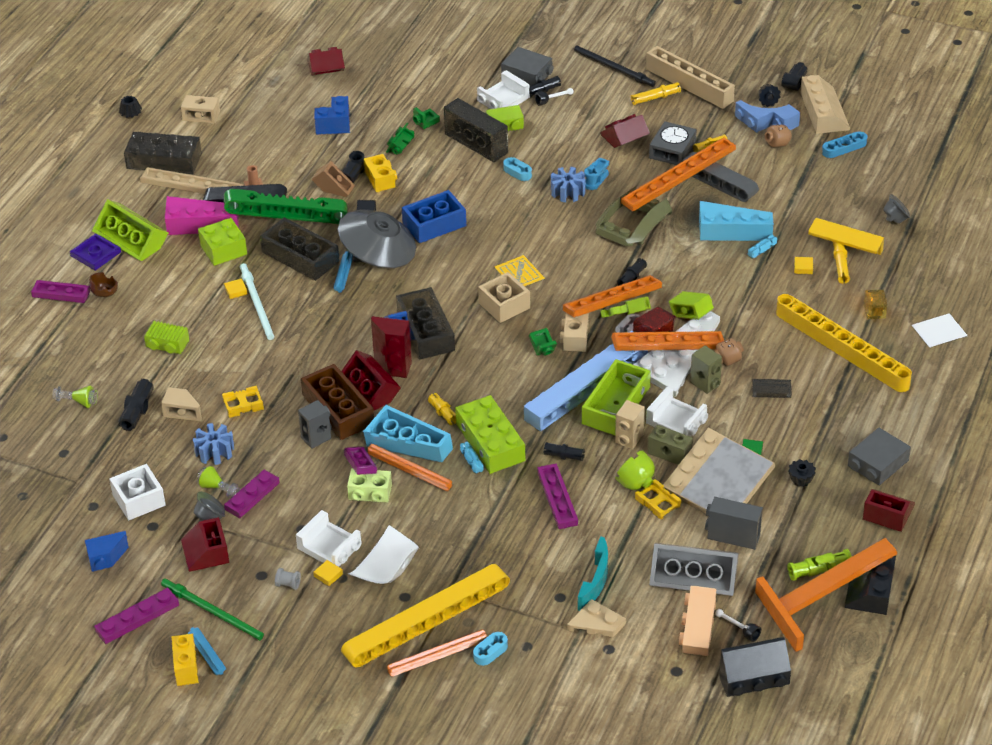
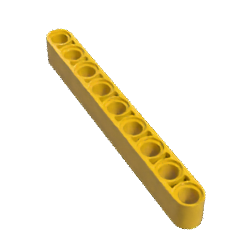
(844, 343)
(425, 615)

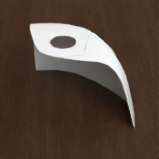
(387, 558)

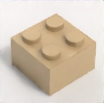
(504, 297)

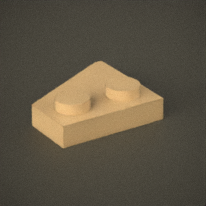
(597, 620)

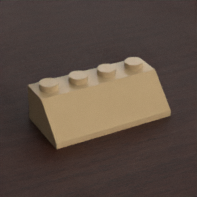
(823, 105)

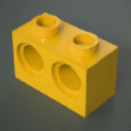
(380, 172)
(184, 659)

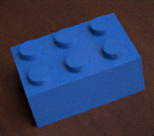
(434, 216)

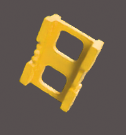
(244, 405)
(663, 495)

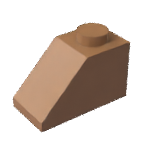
(333, 180)

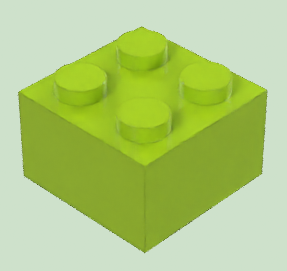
(222, 241)

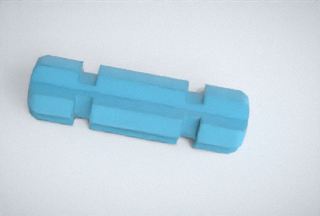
(762, 246)
(471, 457)

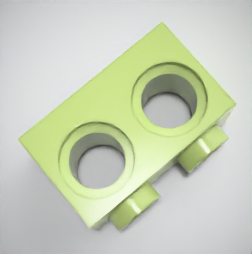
(370, 486)

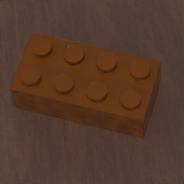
(347, 406)

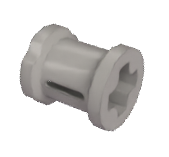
(287, 578)

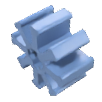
(568, 184)
(213, 444)

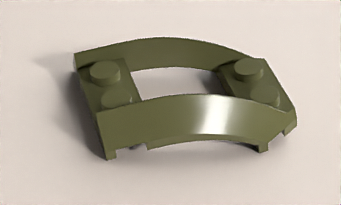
(655, 212)

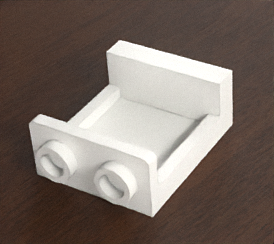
(506, 93)
(675, 414)
(327, 541)

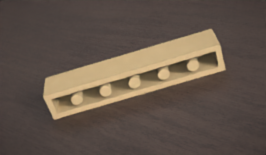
(690, 77)

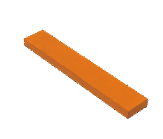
(612, 296)
(666, 340)
(838, 576)

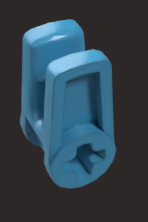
(596, 173)

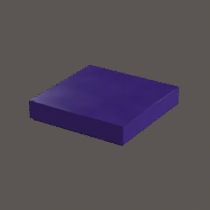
(95, 251)

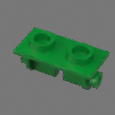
(402, 134)

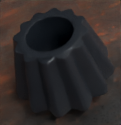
(769, 95)
(129, 107)
(801, 472)

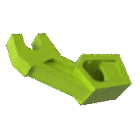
(630, 307)

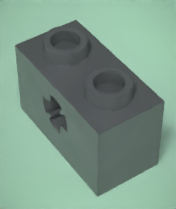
(315, 424)

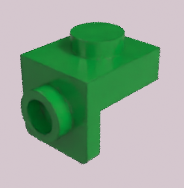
(426, 118)
(542, 342)

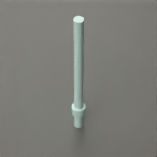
(248, 279)

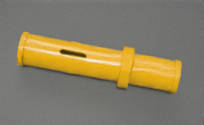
(663, 91)
(840, 256)

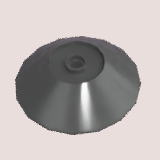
(377, 238)

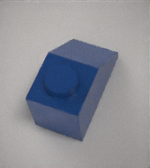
(106, 550)

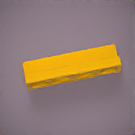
(847, 236)

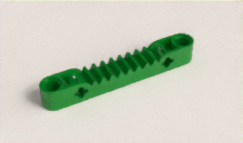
(239, 202)

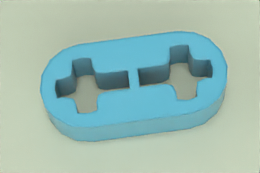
(517, 169)
(492, 650)

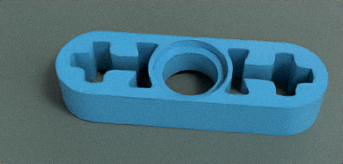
(854, 140)

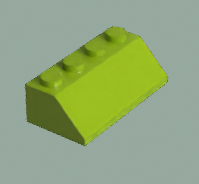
(129, 230)

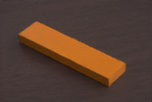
(779, 614)

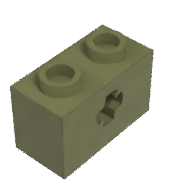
(706, 369)
(669, 444)

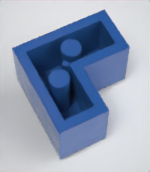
(334, 118)

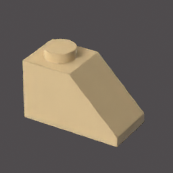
(180, 405)

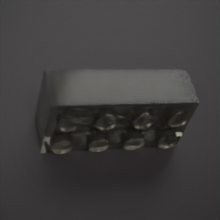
(476, 130)
(163, 152)
(299, 248)
(428, 325)

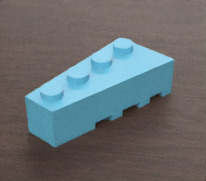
(733, 223)
(407, 435)

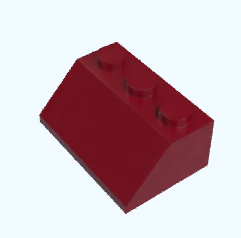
(392, 345)
(370, 379)

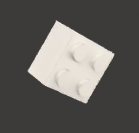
(137, 492)

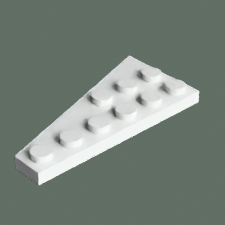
(672, 366)

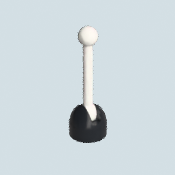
(542, 98)
(750, 631)

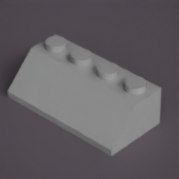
(691, 566)

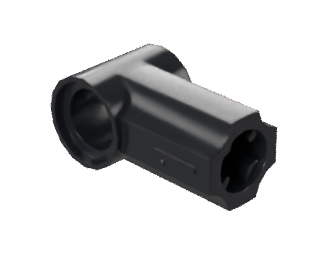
(793, 79)
(354, 166)

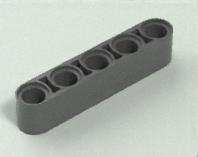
(727, 181)

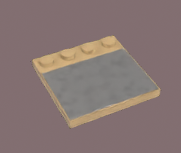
(718, 469)

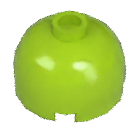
(636, 472)

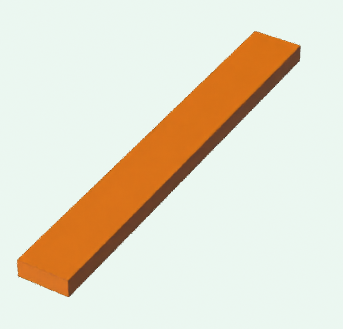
(678, 174)

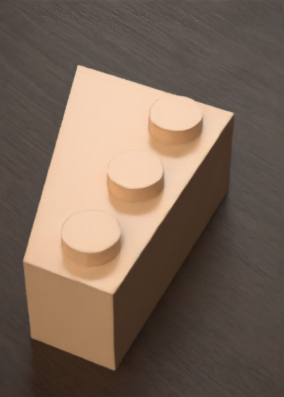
(698, 620)

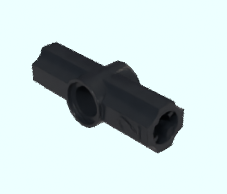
(136, 404)

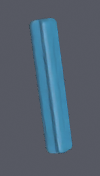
(343, 272)
(207, 651)

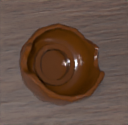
(101, 285)

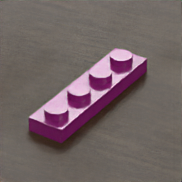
(557, 496)
(136, 615)

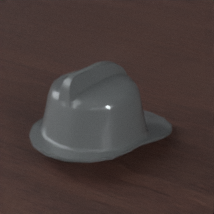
(895, 210)
(208, 507)

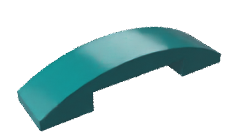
(592, 590)

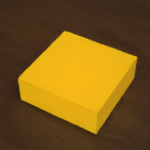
(803, 265)
(235, 288)
(328, 573)

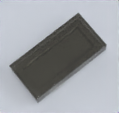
(771, 388)

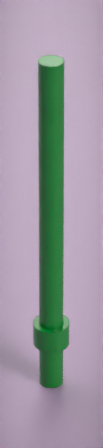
(182, 592)

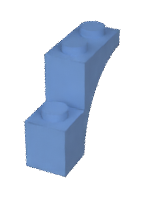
(762, 118)

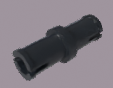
(544, 85)
(632, 272)
(564, 451)

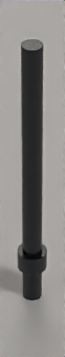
(639, 77)

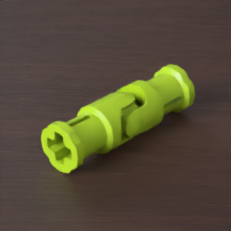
(817, 565)

